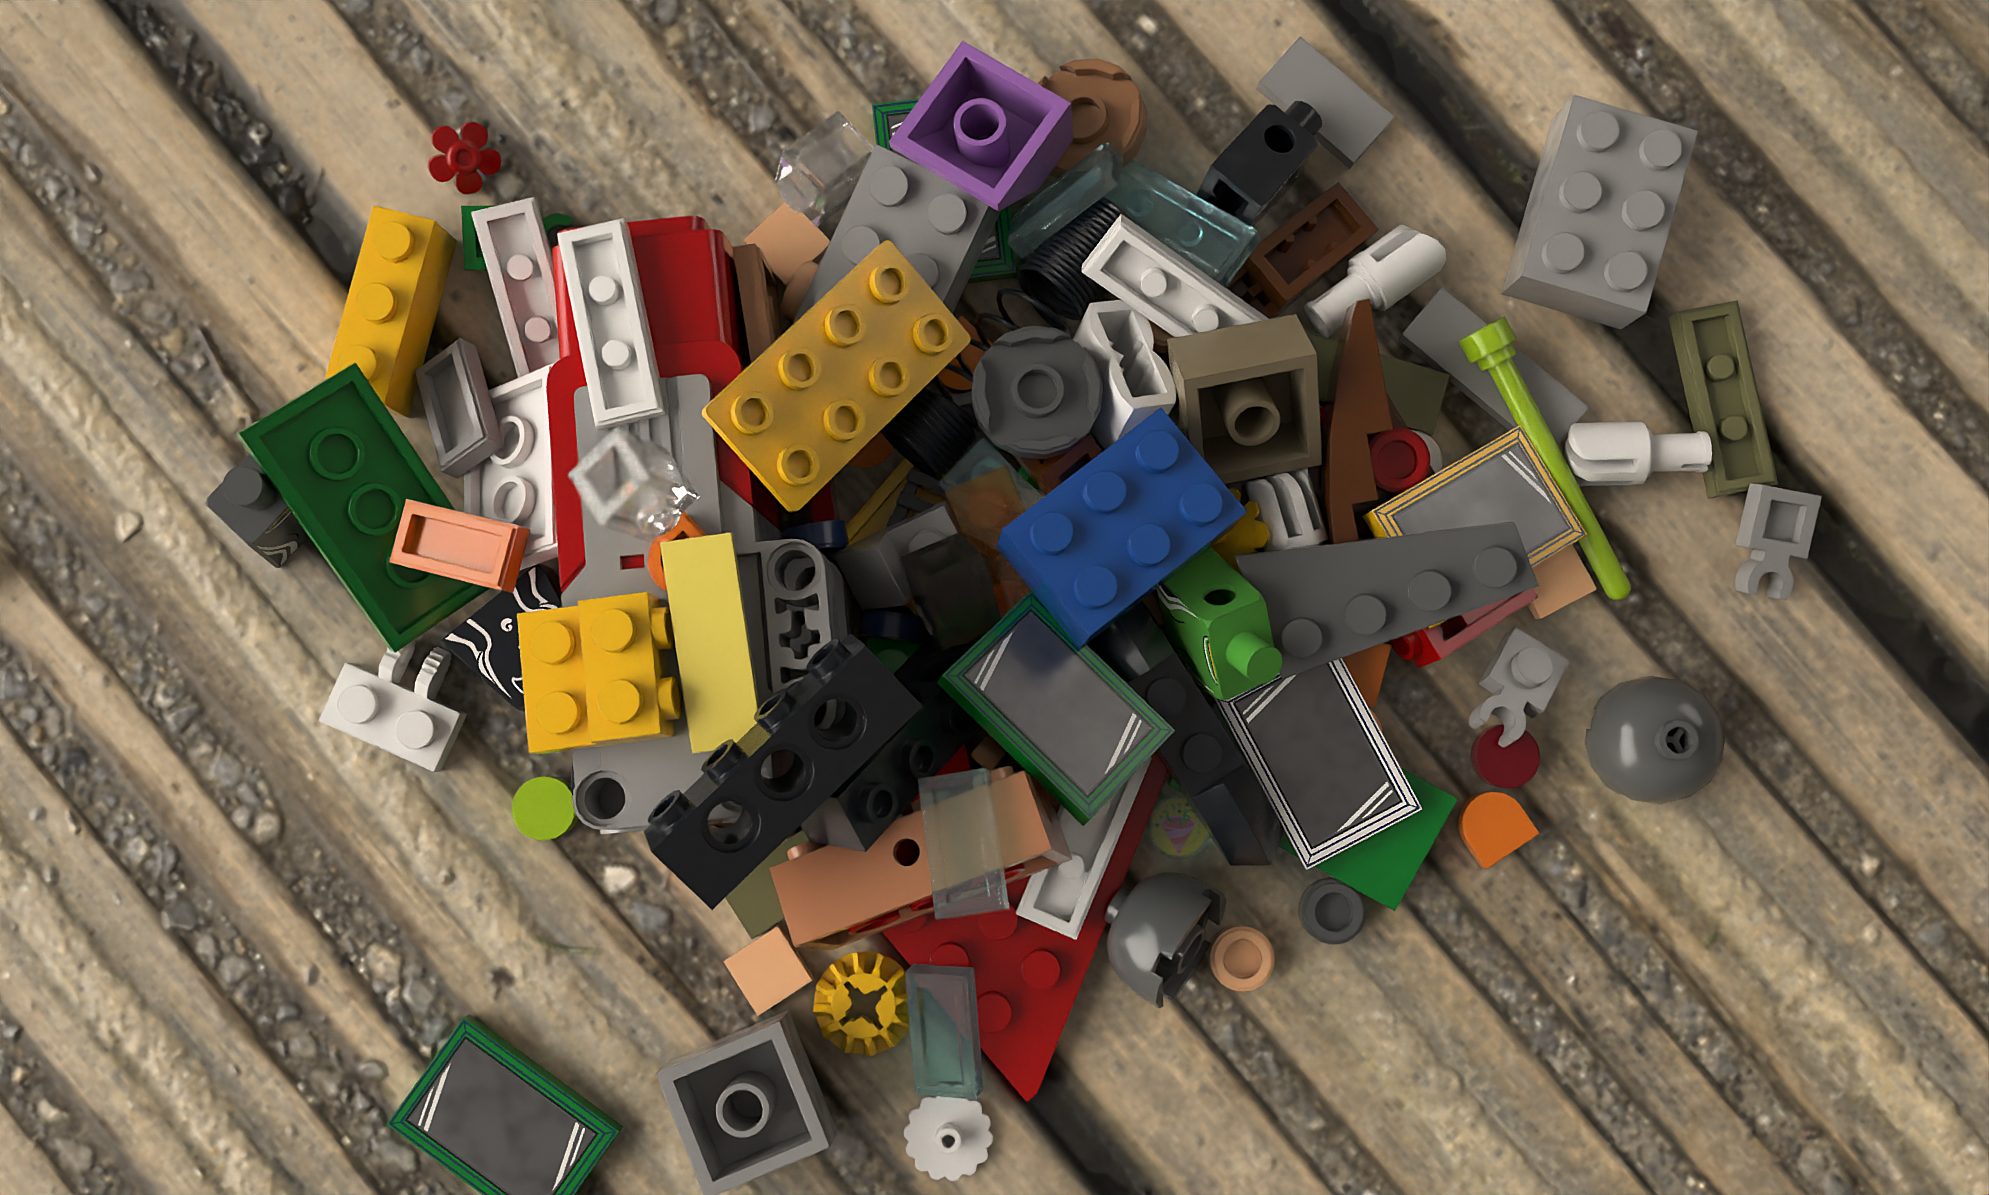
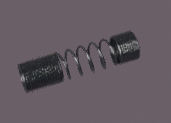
(932, 426)

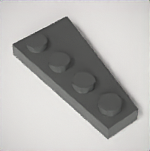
(1373, 590)

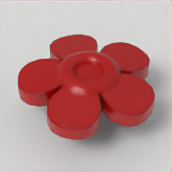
(463, 156)

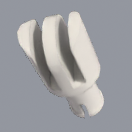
(1379, 273)
(1630, 453)
(1288, 509)

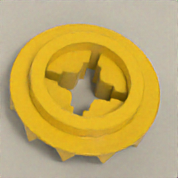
(832, 1000)

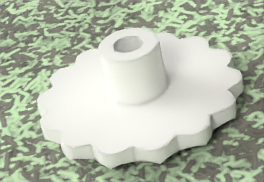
(948, 1136)

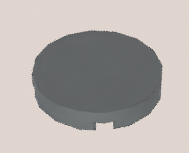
(1036, 392)

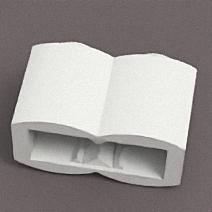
(1131, 372)

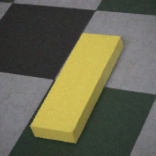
(711, 638)

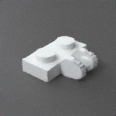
(393, 715)

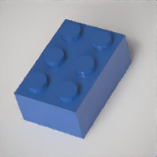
(1119, 528)

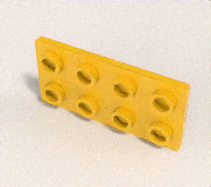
(837, 376)

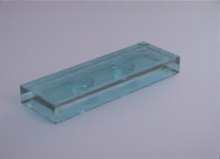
(1184, 222)

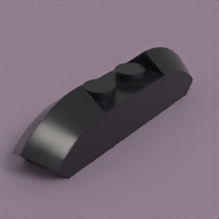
(1199, 750)

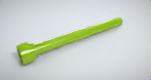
(1494, 351)

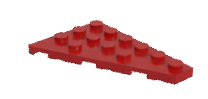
(1021, 968)

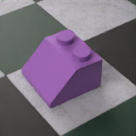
(986, 129)

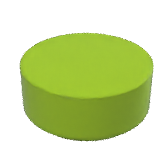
(544, 808)

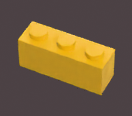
(393, 303)

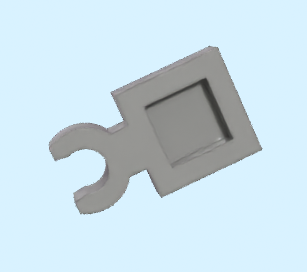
(1774, 526)
(1522, 682)

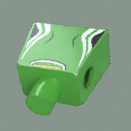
(1223, 641)

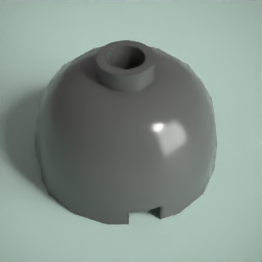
(1655, 740)
(1161, 933)

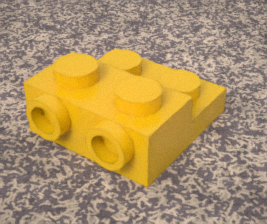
(598, 673)

